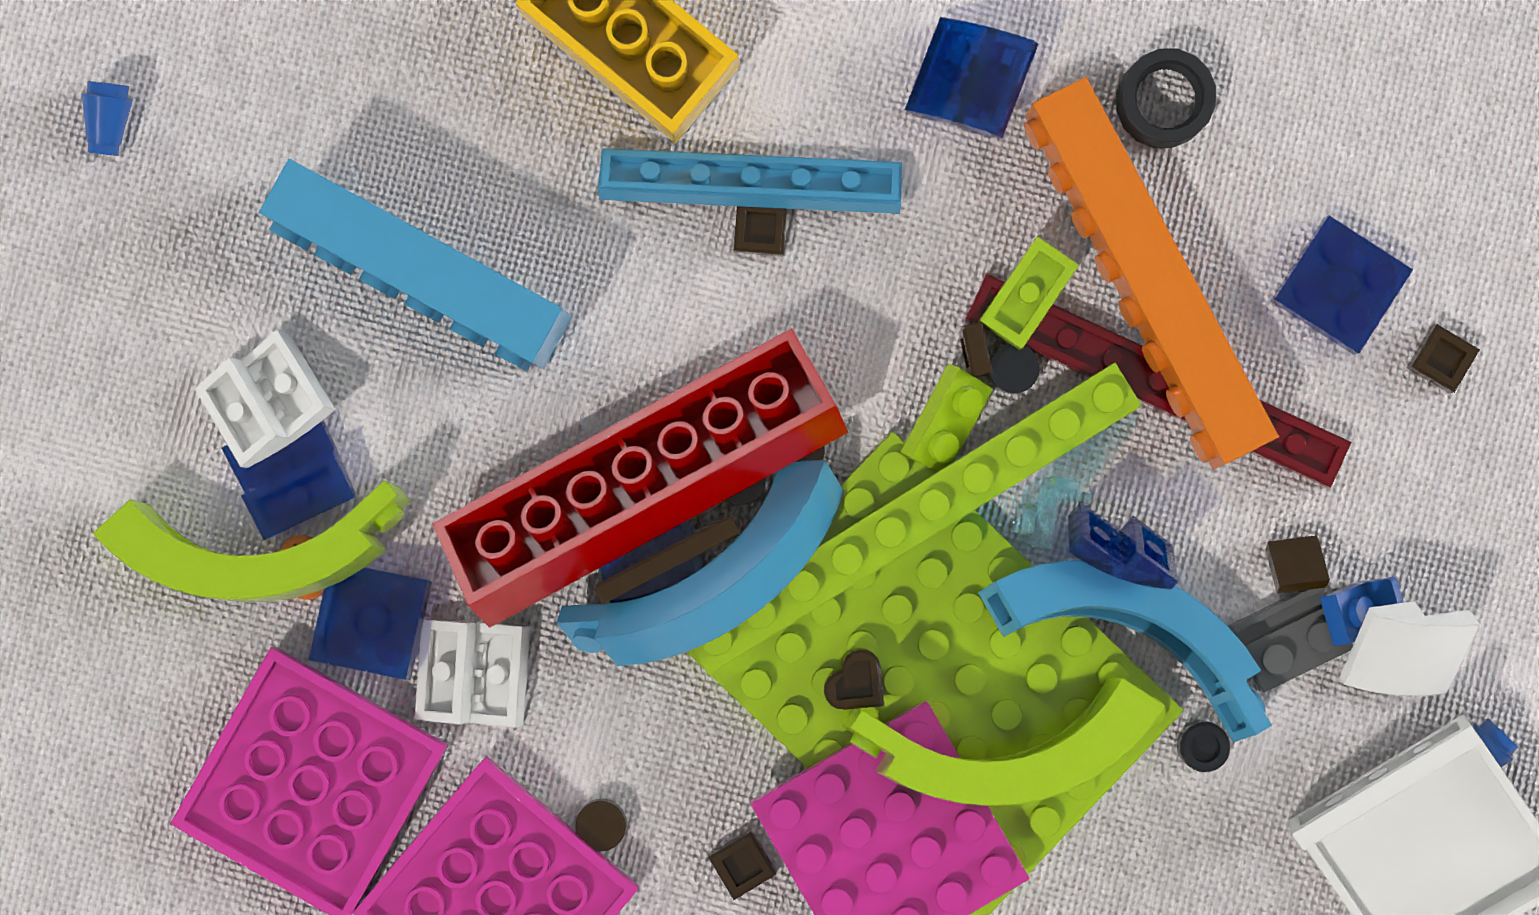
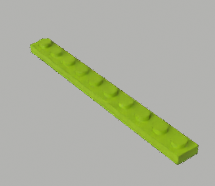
(933, 507)

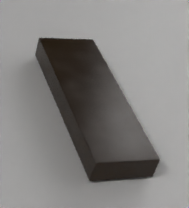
(666, 559)

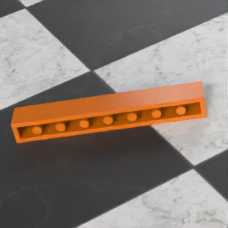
(1148, 274)

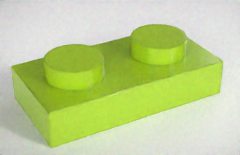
(1028, 293)
(946, 419)

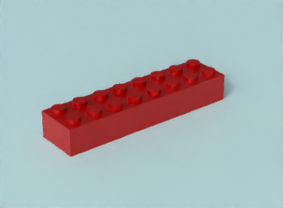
(639, 478)

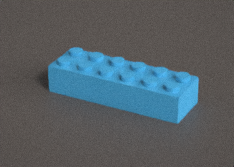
(408, 260)

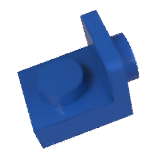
(1348, 606)

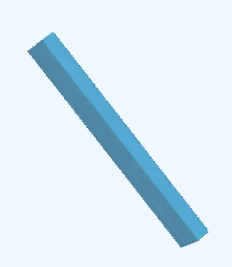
(750, 180)

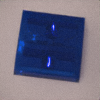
(971, 77)
(294, 482)
(1128, 554)

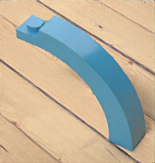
(725, 590)
(1164, 615)

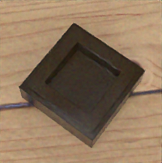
(760, 231)
(975, 350)
(1443, 358)
(1297, 564)
(742, 864)

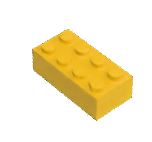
(642, 52)

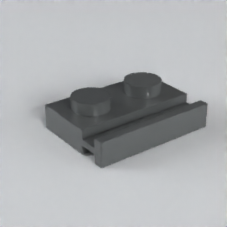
(1288, 638)

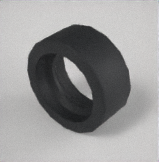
(1166, 59)

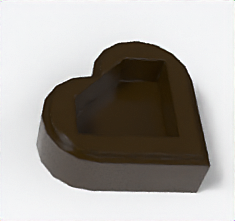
(856, 683)

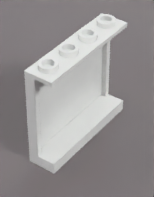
(1428, 833)

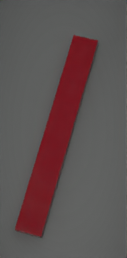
(1091, 348)

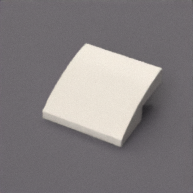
(264, 399)
(1408, 652)
(472, 673)

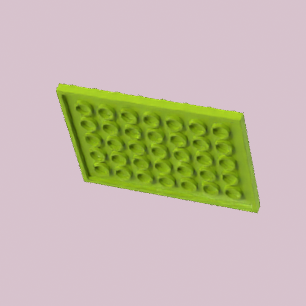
(944, 648)

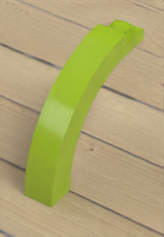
(165, 556)
(1070, 758)

